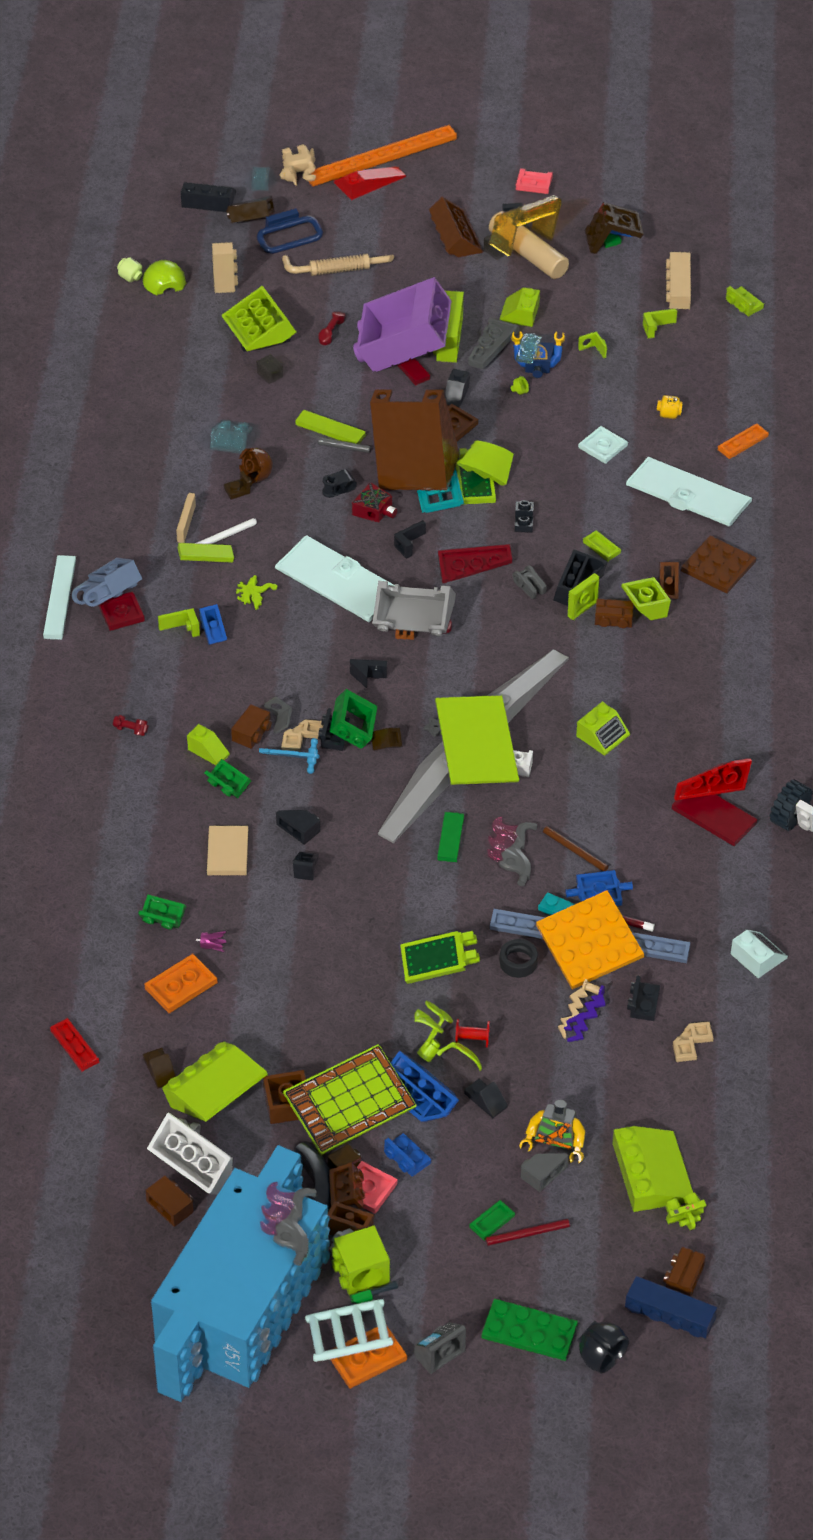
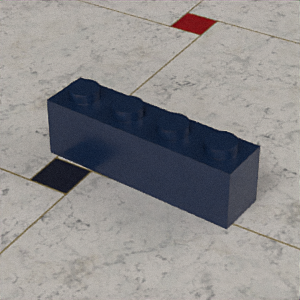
(670, 1307)

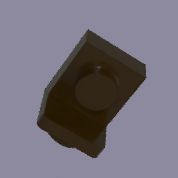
(238, 487)

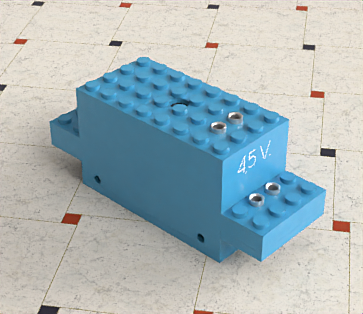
(234, 1284)

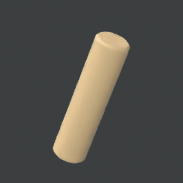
(537, 251)

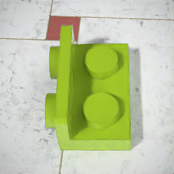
(743, 300)

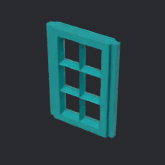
(455, 502)

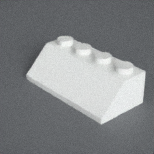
(191, 1154)

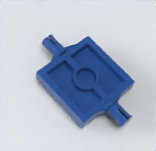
(596, 883)

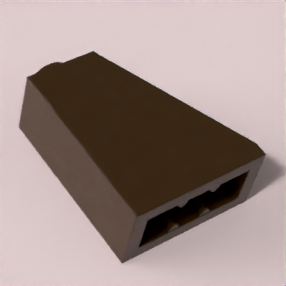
(251, 209)

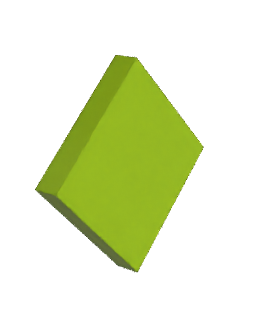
(583, 596)

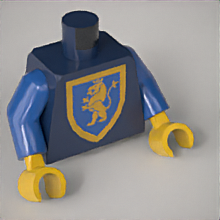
(546, 358)

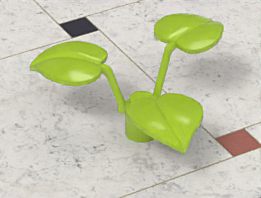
(431, 1046)

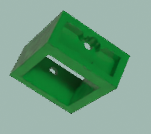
(361, 708)

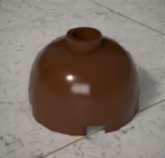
(256, 461)

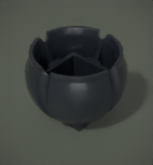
(602, 1345)

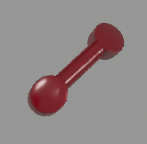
(326, 334)

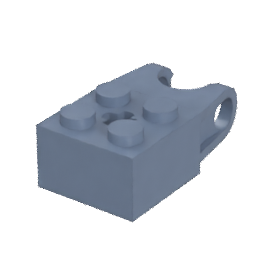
(108, 582)

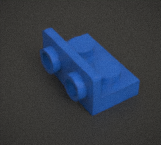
(406, 1154)

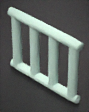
(342, 1349)

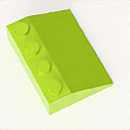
(258, 321)
(213, 1081)
(651, 1166)

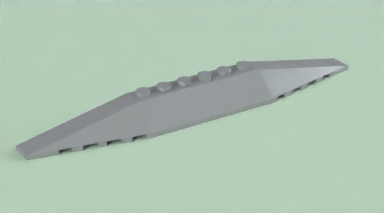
(432, 774)

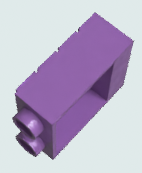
(403, 325)

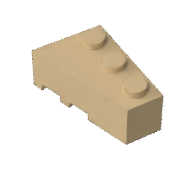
(224, 267)

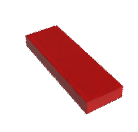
(74, 1044)

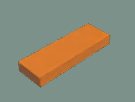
(743, 441)

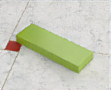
(205, 552)

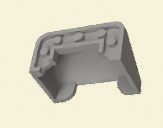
(413, 608)

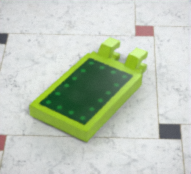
(473, 486)
(438, 956)

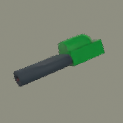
(366, 1295)

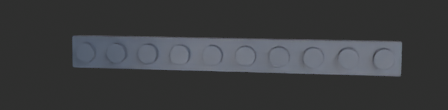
(651, 945)

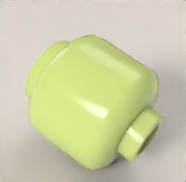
(129, 269)

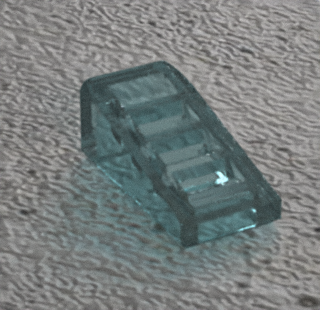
(260, 178)

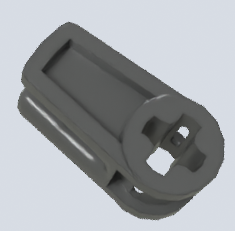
(529, 582)

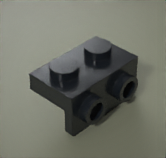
(328, 739)

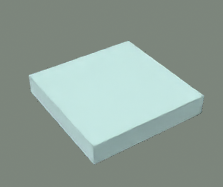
(603, 444)

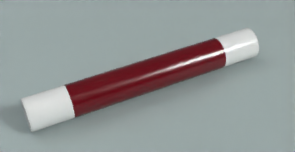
(639, 924)

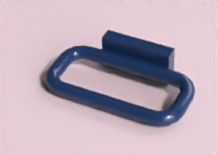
(286, 220)

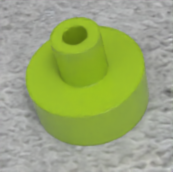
(520, 385)

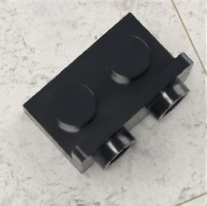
(644, 1000)

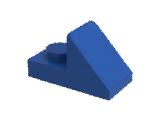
(212, 624)

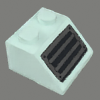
(756, 952)

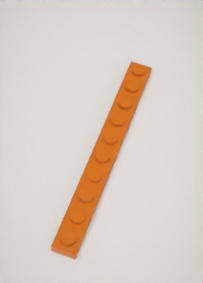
(383, 154)

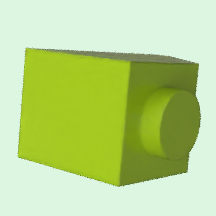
(206, 745)

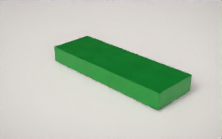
(450, 837)

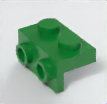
(229, 778)
(162, 911)

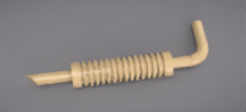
(338, 264)

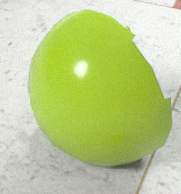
(163, 275)

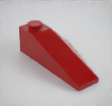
(366, 181)
(719, 779)

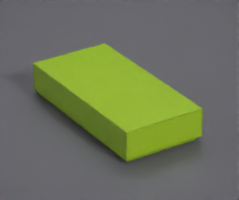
(601, 545)

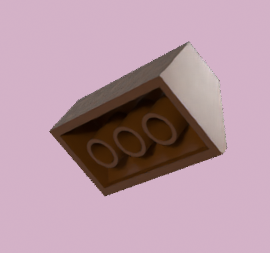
(454, 229)

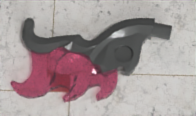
(508, 848)
(283, 1219)

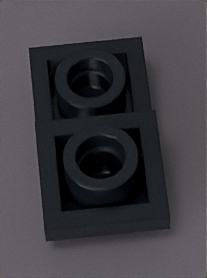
(524, 516)

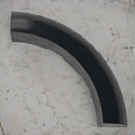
(318, 1170)

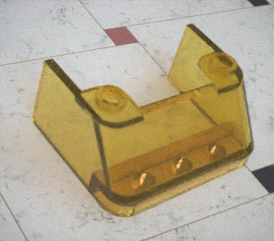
(542, 213)

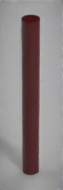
(527, 1232)

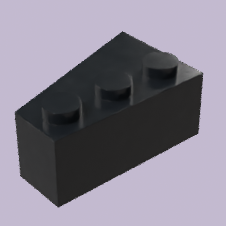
(577, 570)

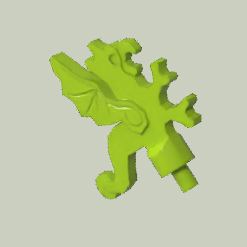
(254, 591)

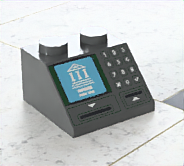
(441, 1346)

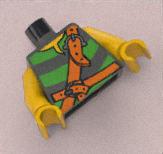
(558, 1128)

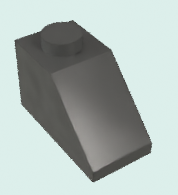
(543, 1169)

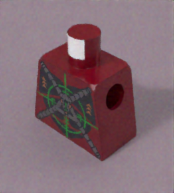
(373, 504)

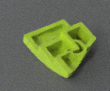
(488, 461)

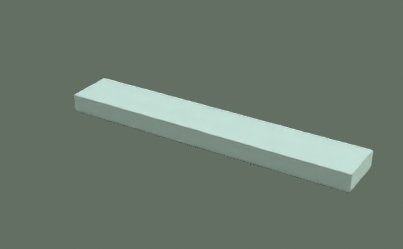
(59, 597)

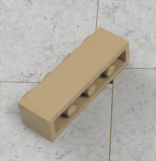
(679, 280)

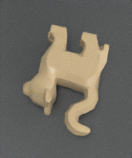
(298, 163)

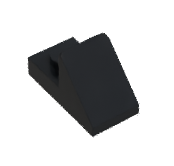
(363, 669)
(304, 865)
(486, 1097)

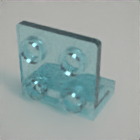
(230, 436)

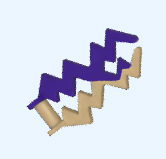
(598, 1001)

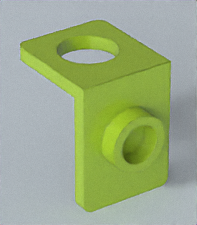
(595, 341)

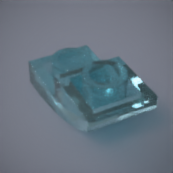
(528, 348)

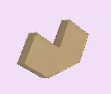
(293, 737)
(694, 1033)

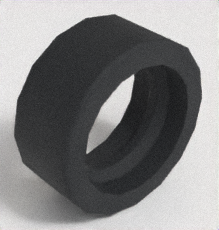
(518, 970)

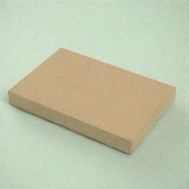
(227, 850)

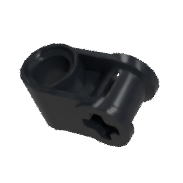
(339, 482)

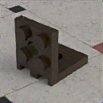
(612, 218)

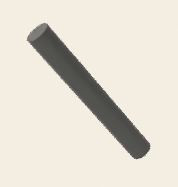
(345, 445)

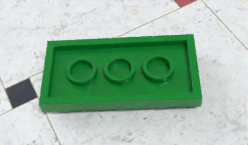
(529, 1329)

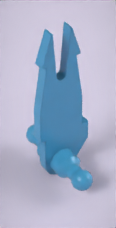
(311, 756)

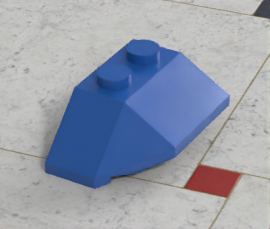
(431, 1096)

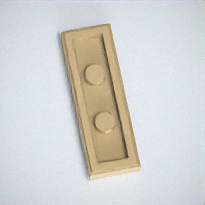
(186, 517)

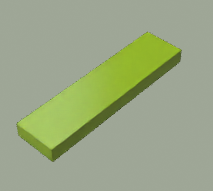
(330, 427)

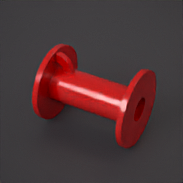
(472, 1033)

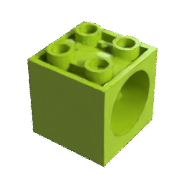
(361, 1260)

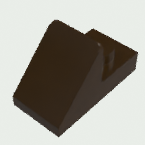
(159, 1066)

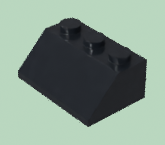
(207, 197)

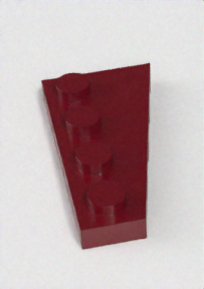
(470, 561)

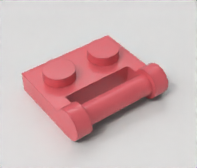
(534, 181)

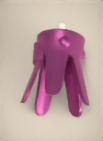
(210, 941)

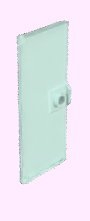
(688, 491)
(332, 576)

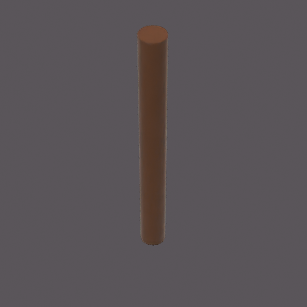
(576, 849)

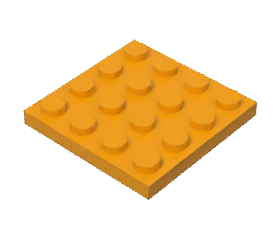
(589, 939)

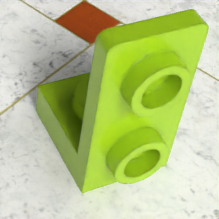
(655, 318)
(180, 618)

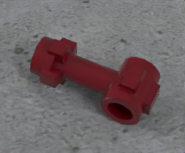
(140, 726)

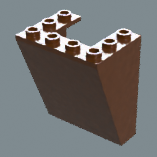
(413, 442)

